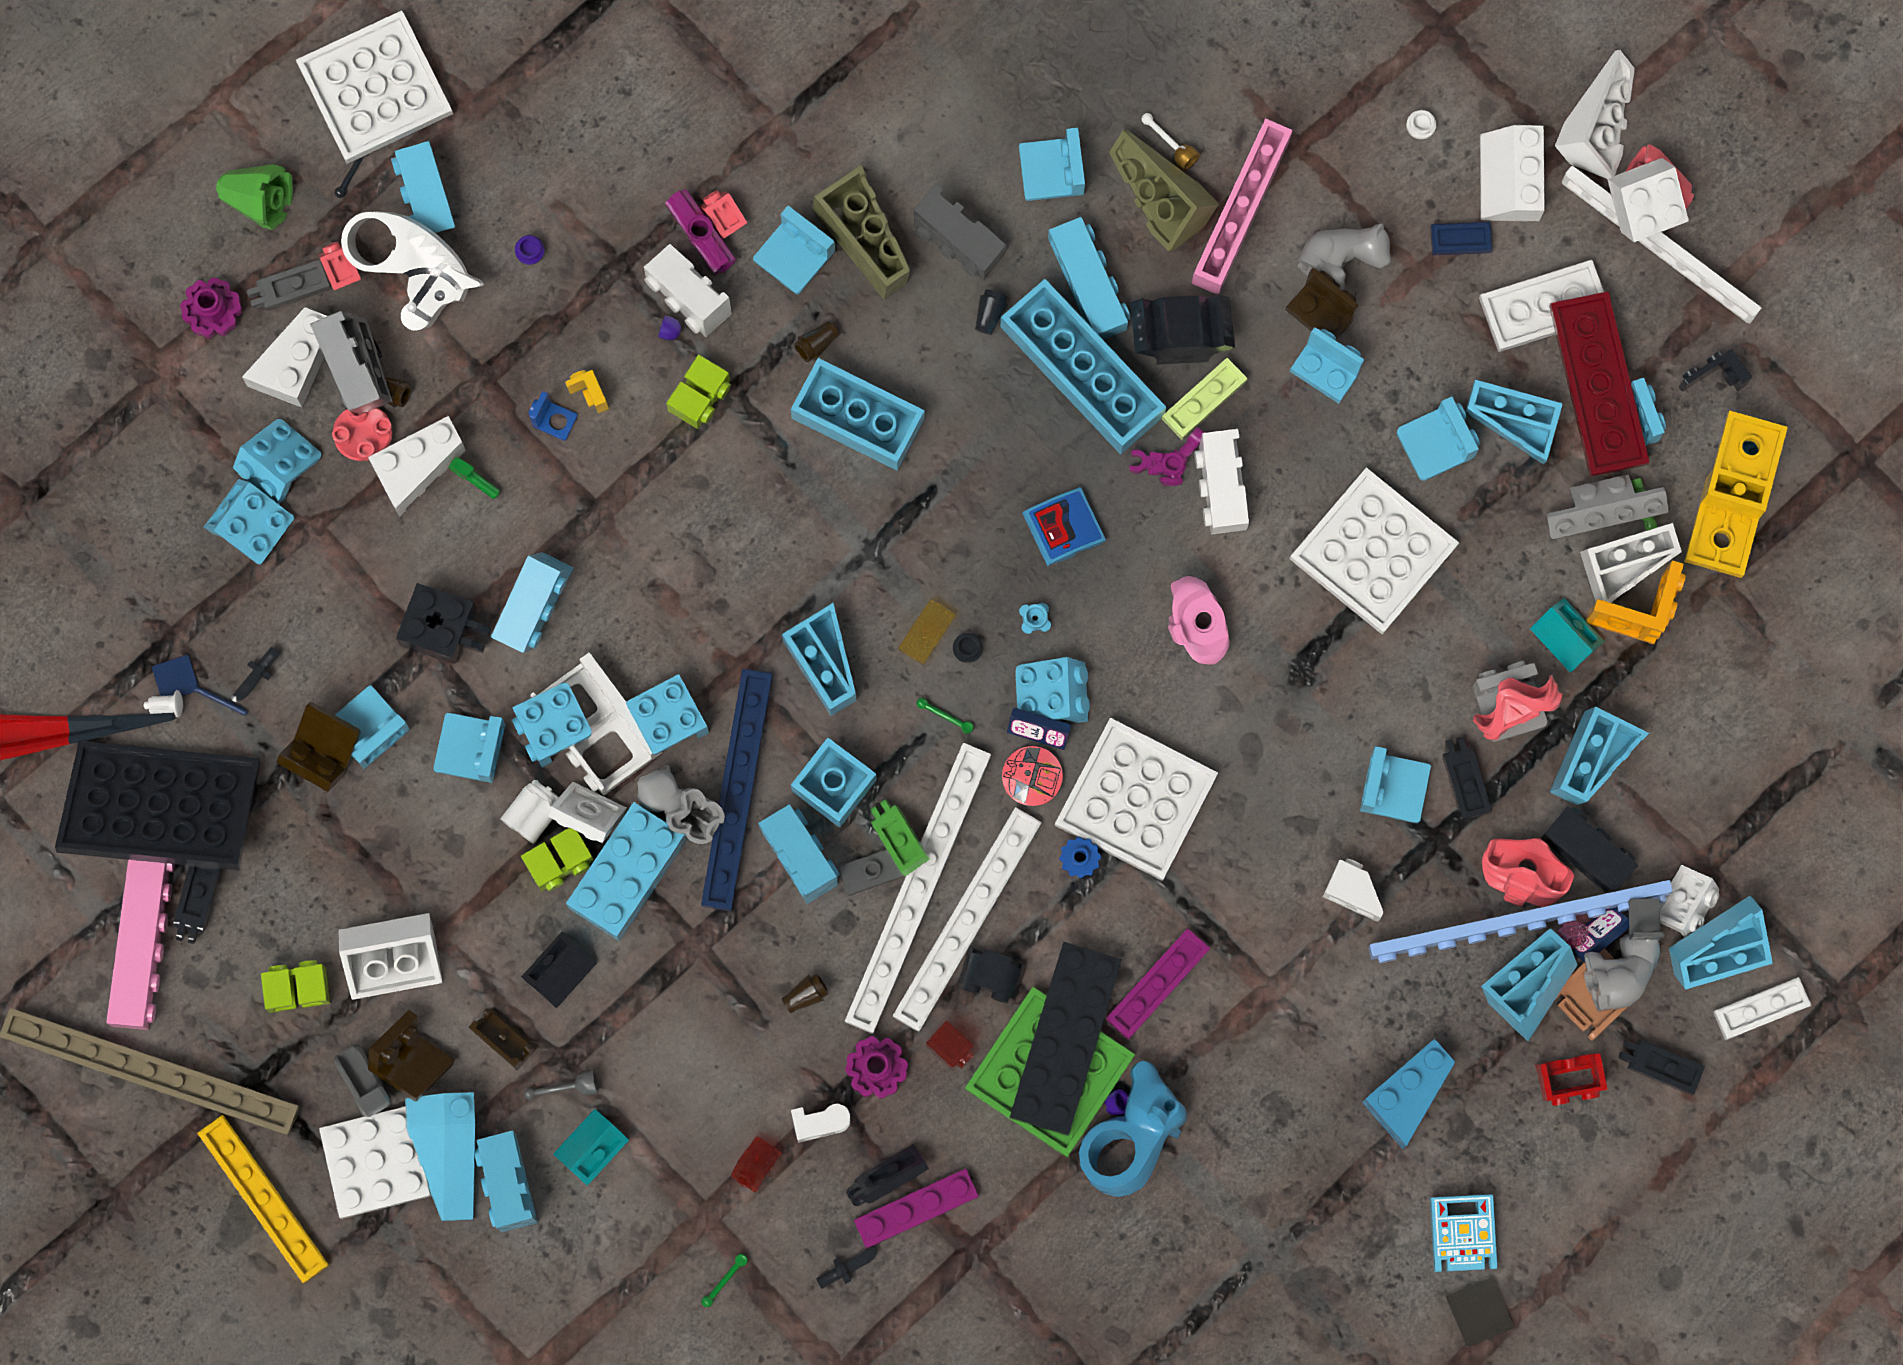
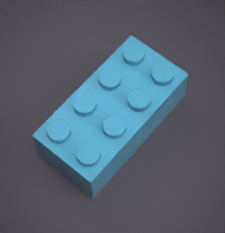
(857, 414)
(626, 871)

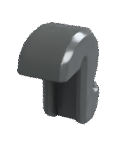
(364, 1085)

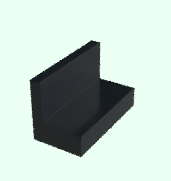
(559, 969)

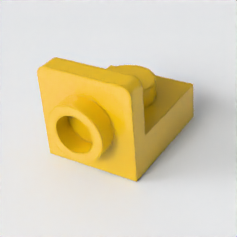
(593, 392)

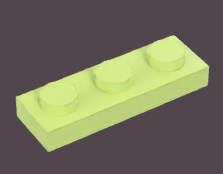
(1204, 398)

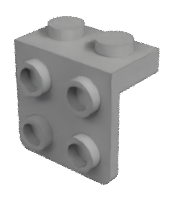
(1487, 689)

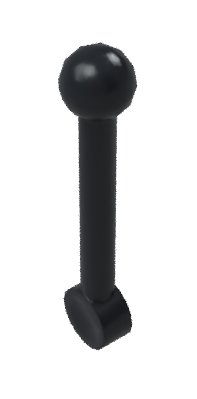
(340, 191)

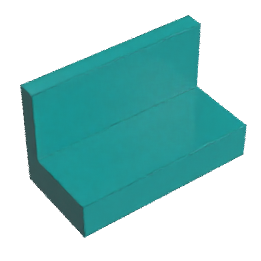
(1567, 635)
(591, 1147)

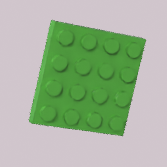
(1003, 1067)

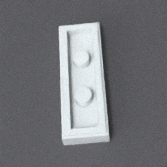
(1762, 1008)

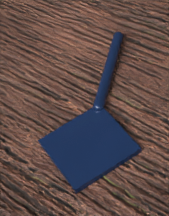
(179, 676)

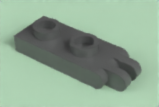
(289, 286)

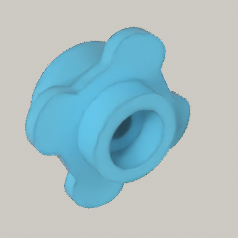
(1039, 610)

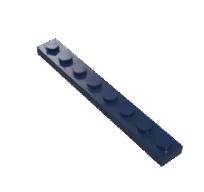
(737, 790)

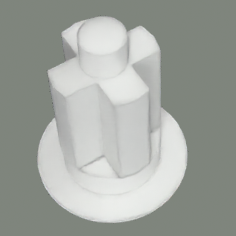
(165, 704)

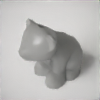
(1334, 248)
(685, 810)
(1623, 980)

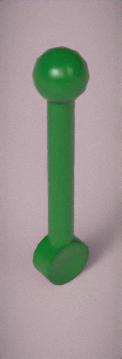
(966, 727)
(740, 1261)

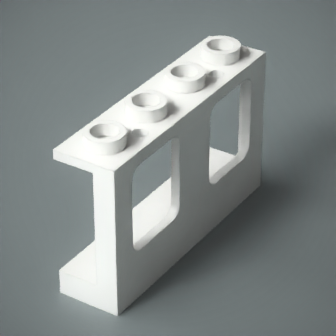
(611, 716)

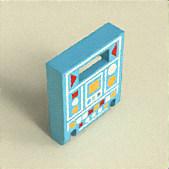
(1465, 1237)

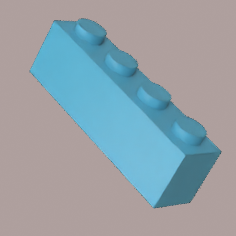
(1088, 279)

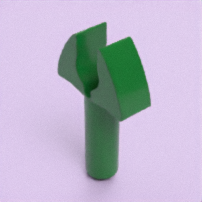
(465, 471)

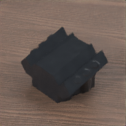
(1182, 328)

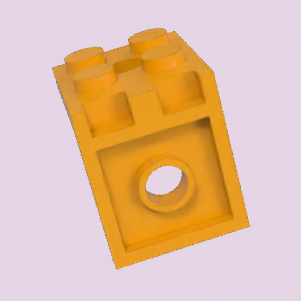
(1638, 624)

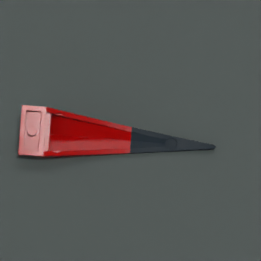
(33, 734)

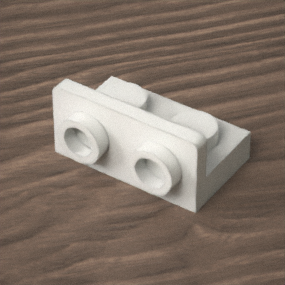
(1689, 901)

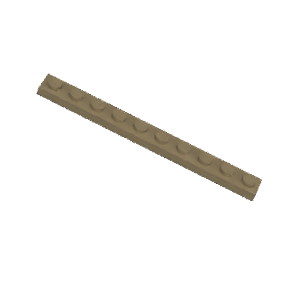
(149, 1071)

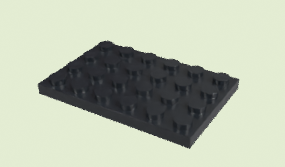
(158, 805)

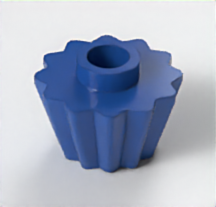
(1077, 868)

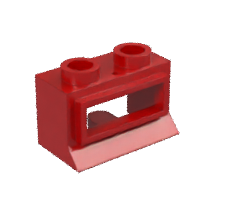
(1567, 1065)

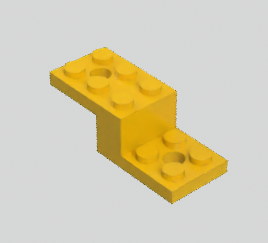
(1735, 494)

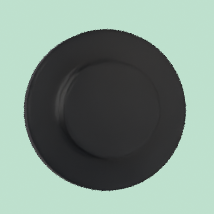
(967, 648)

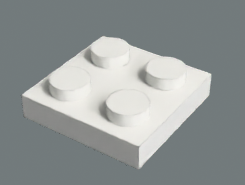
(587, 812)

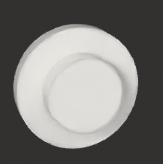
(1421, 124)

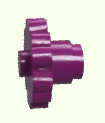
(211, 308)
(876, 1067)

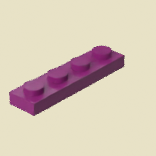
(1157, 984)
(916, 1208)

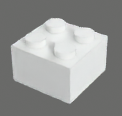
(1648, 199)

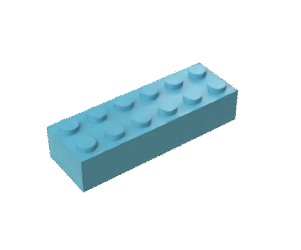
(1082, 366)

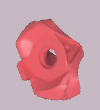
(1516, 705)
(1520, 884)

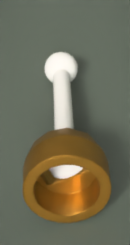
(1184, 155)

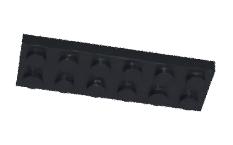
(1065, 1039)

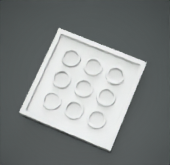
(374, 87)
(1374, 550)
(1136, 799)

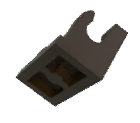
(503, 1038)

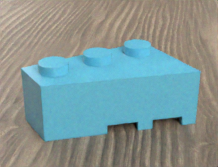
(531, 601)
(799, 853)
(1723, 946)
(1531, 982)

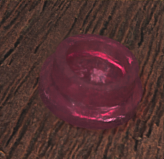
(1573, 933)

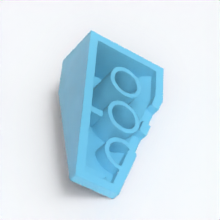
(445, 1146)

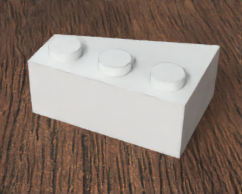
(687, 291)
(416, 462)

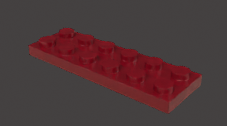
(1599, 384)

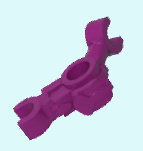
(1168, 464)

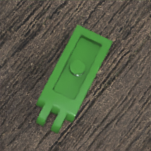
(898, 838)

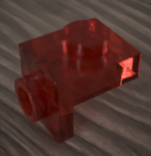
(755, 1164)

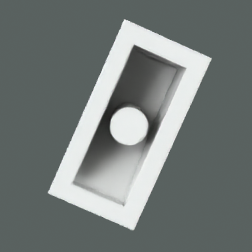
(1354, 890)

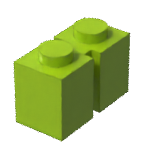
(703, 387)
(544, 867)
(280, 990)

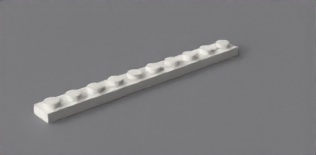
(917, 889)

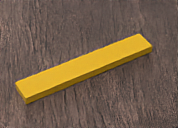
(263, 1199)

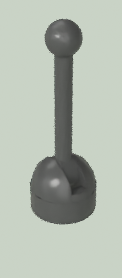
(585, 1083)

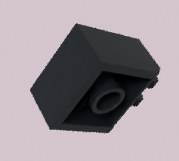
(445, 640)

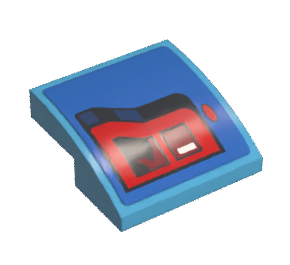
(1064, 526)

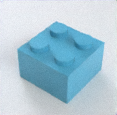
(833, 782)

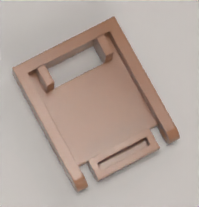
(1580, 1006)

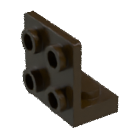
(1323, 304)
(320, 747)
(407, 1059)

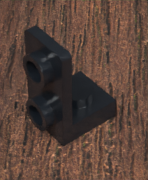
(1733, 371)

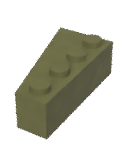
(862, 231)

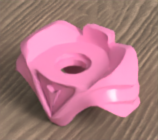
(1189, 599)

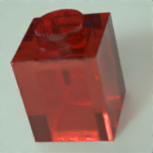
(950, 1046)

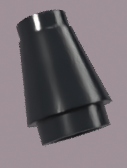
(990, 309)

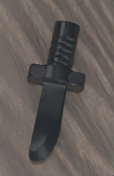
(258, 670)
(842, 1270)

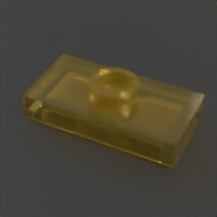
(926, 632)

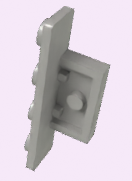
(1606, 505)

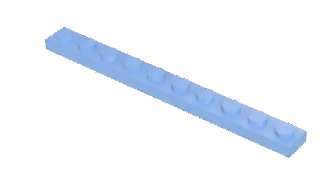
(1507, 924)

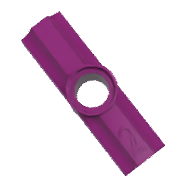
(709, 246)

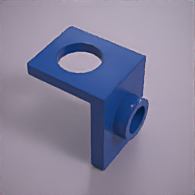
(543, 410)

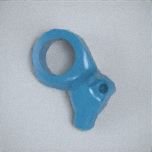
(1148, 1120)

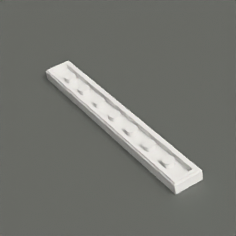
(1667, 250)
(967, 919)

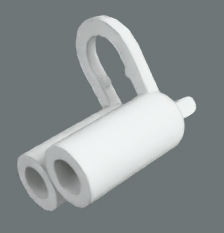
(530, 811)

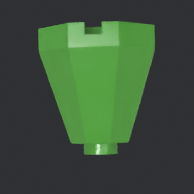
(258, 193)

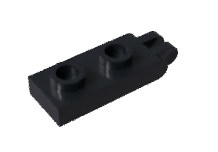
(1466, 780)
(196, 901)
(1663, 1066)
(887, 1176)

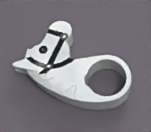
(428, 261)

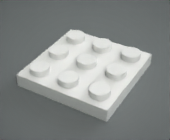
(373, 1163)

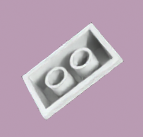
(1512, 174)
(390, 956)

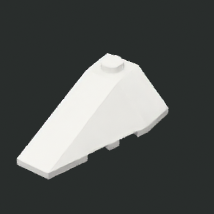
(1594, 127)

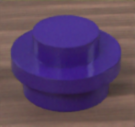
(529, 250)

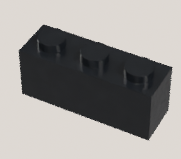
(1590, 850)

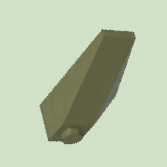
(1167, 195)

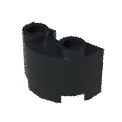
(992, 973)

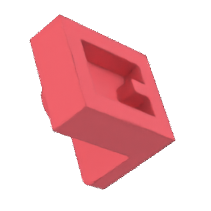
(723, 213)
(337, 267)

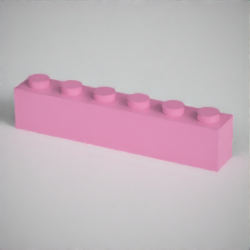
(1241, 207)
(139, 945)

